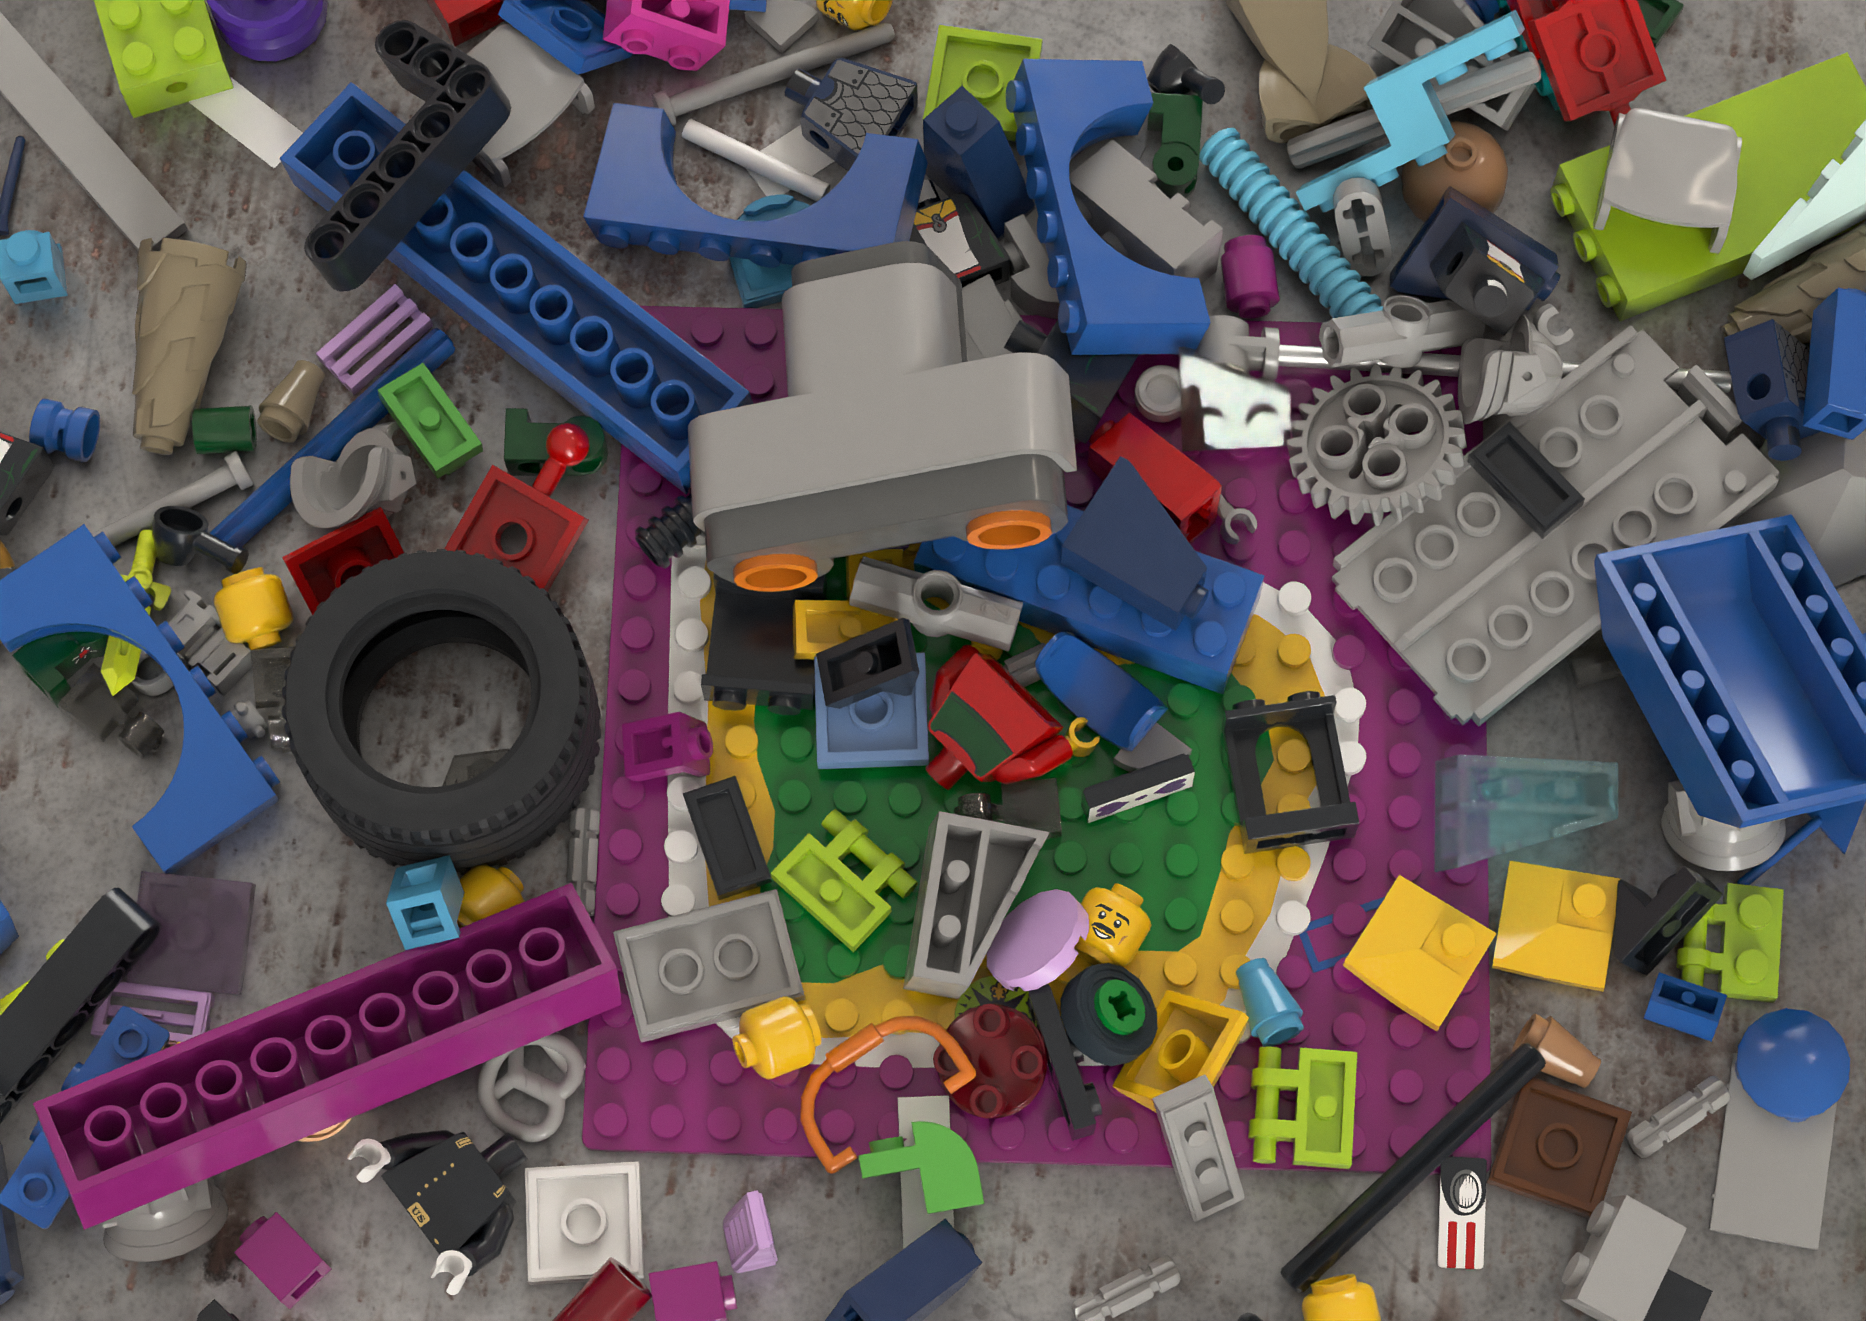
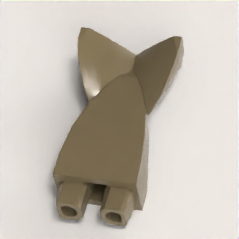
(1303, 76)

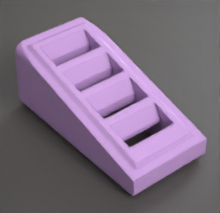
(749, 1234)

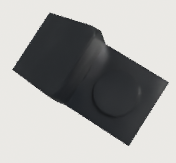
(869, 665)
(1652, 927)

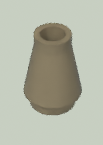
(291, 404)

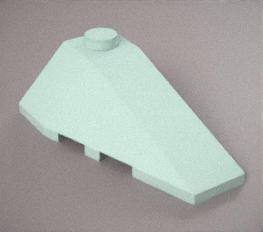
(1833, 206)

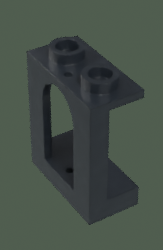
(1315, 721)

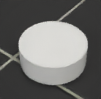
(1158, 393)

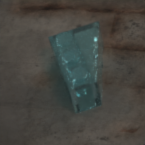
(1514, 802)

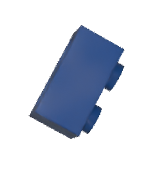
(1685, 1006)

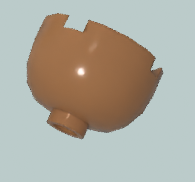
(1471, 166)

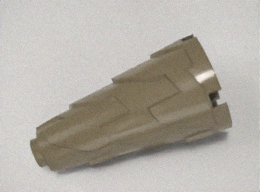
(1799, 291)
(178, 330)

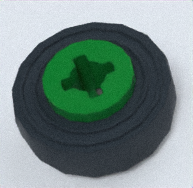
(1108, 1014)

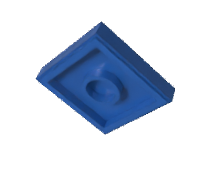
(566, 30)

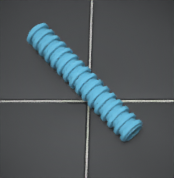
(1287, 225)

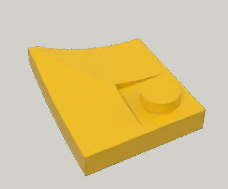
(1556, 925)
(1418, 952)

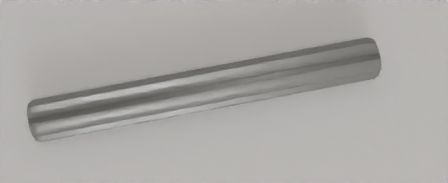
(1453, 96)

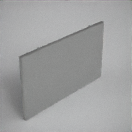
(1771, 1172)

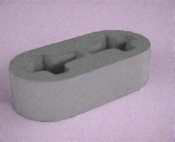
(1372, 225)

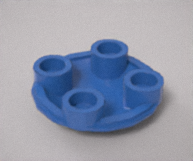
(1793, 1064)

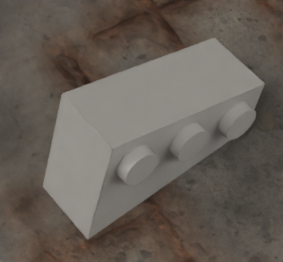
(1423, 25)
(1139, 220)
(963, 895)

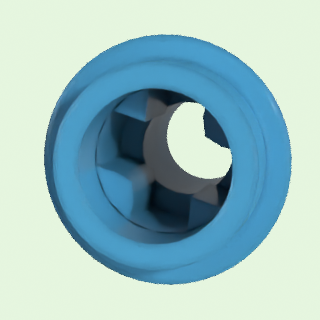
(1268, 1004)

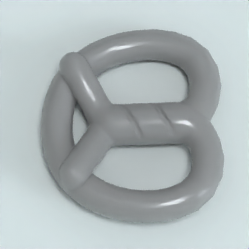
(532, 1084)

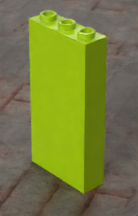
(1787, 140)

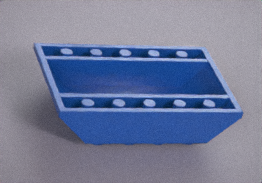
(1742, 668)

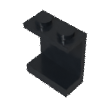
(754, 650)

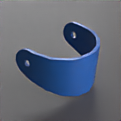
(1098, 690)

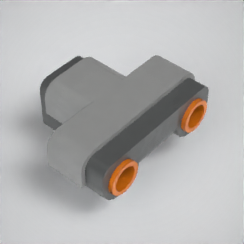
(880, 430)

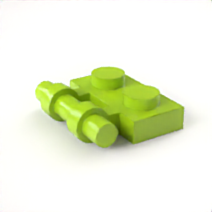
(832, 891)
(1748, 944)
(1322, 1109)

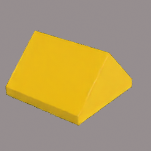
(1189, 1042)

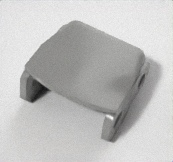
(537, 92)
(1671, 172)

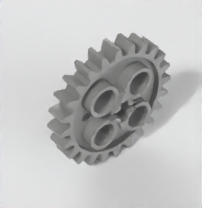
(1377, 444)

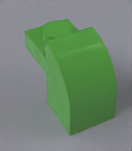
(944, 1160)

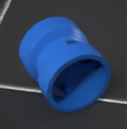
(65, 429)

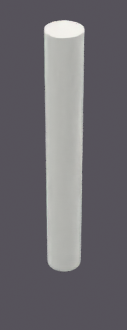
(755, 160)

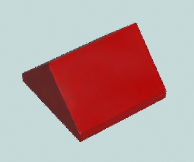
(341, 555)

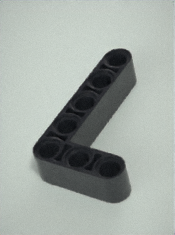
(403, 182)
(70, 990)

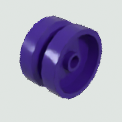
(269, 27)

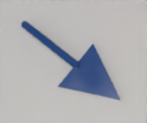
(1835, 822)

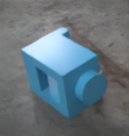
(32, 256)
(426, 902)

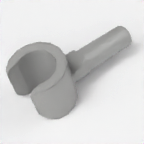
(1227, 514)

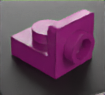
(666, 747)

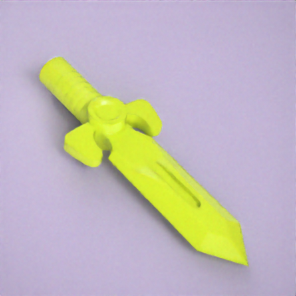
(121, 657)

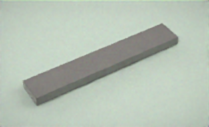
(82, 144)

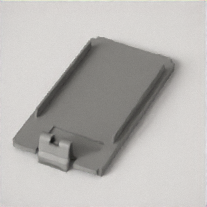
(1492, 604)

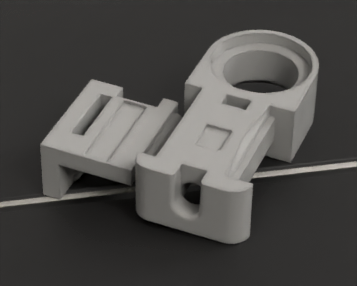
(203, 647)

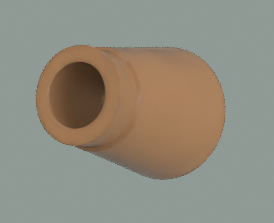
(1563, 1053)

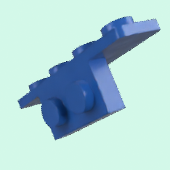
(36, 1185)

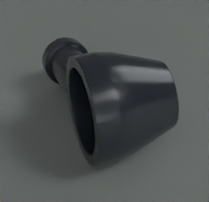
(1178, 75)
(183, 532)

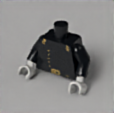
(449, 1193)

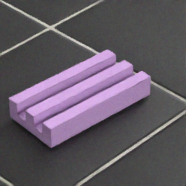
(360, 326)
(199, 1022)

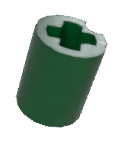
(224, 429)

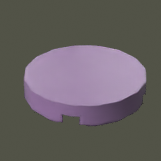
(1038, 940)

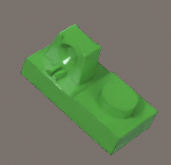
(430, 421)

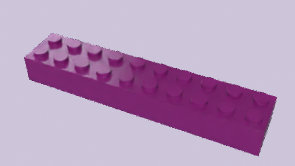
(327, 1055)

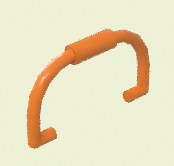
(855, 1048)

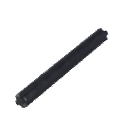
(1413, 1167)

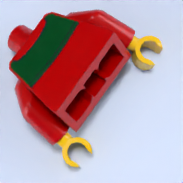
(994, 723)

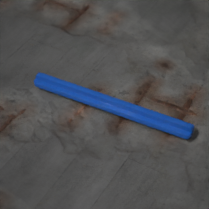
(329, 442)

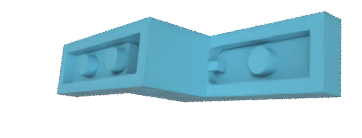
(1412, 110)

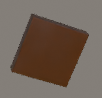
(1559, 1147)

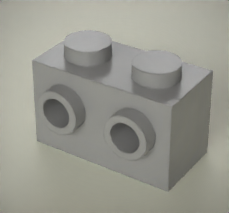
(1621, 1260)

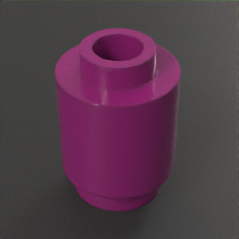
(1249, 276)

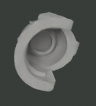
(1511, 374)
(364, 478)
(1715, 843)
(168, 1224)

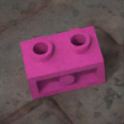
(671, 30)

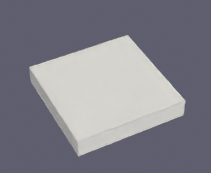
(582, 1219)

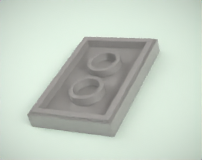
(707, 965)

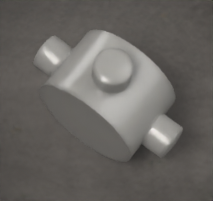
(249, 719)

